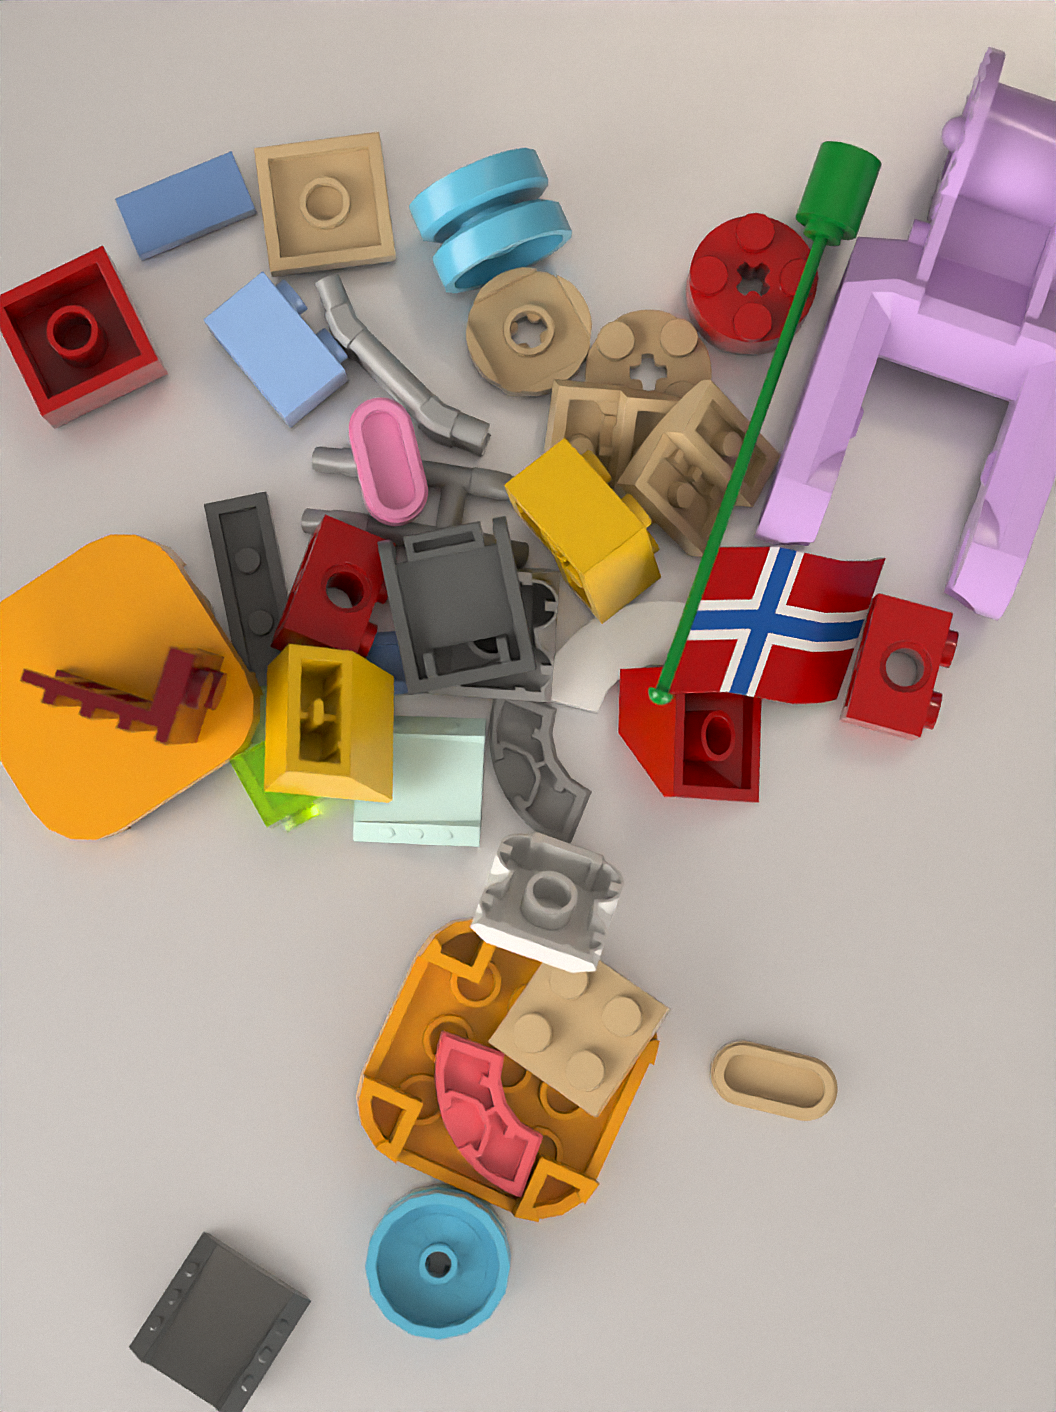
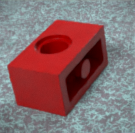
(340, 559)
(871, 696)

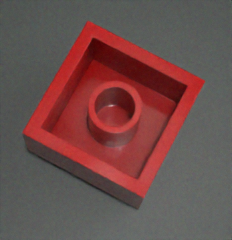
(78, 338)

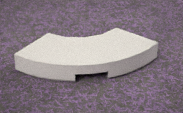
(596, 652)

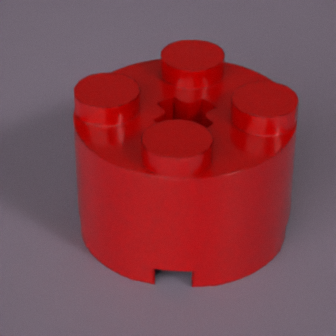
(747, 249)

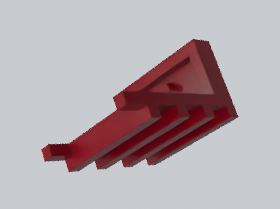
(185, 691)

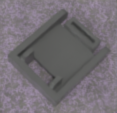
(456, 594)

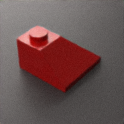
(695, 743)

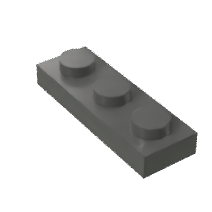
(249, 576)

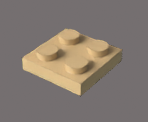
(325, 204)
(580, 1031)

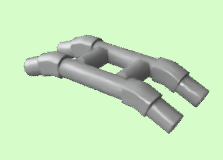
(435, 419)
(452, 479)

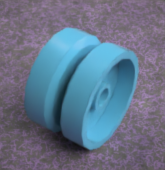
(490, 219)
(399, 1264)

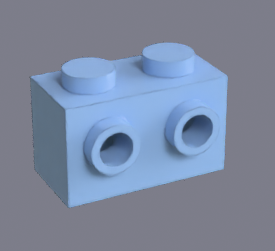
(277, 347)

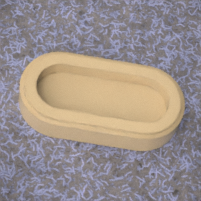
(773, 1080)

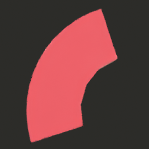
(478, 1115)

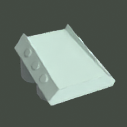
(434, 785)

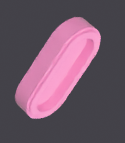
(388, 461)

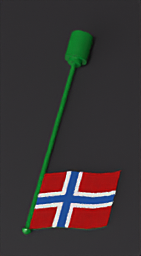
(772, 615)

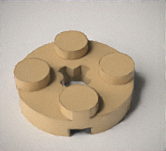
(539, 297)
(652, 335)

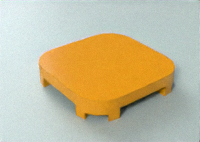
(111, 621)
(468, 990)

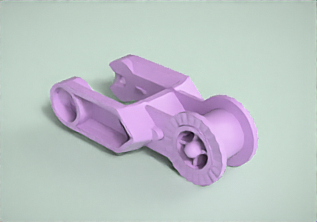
(961, 303)

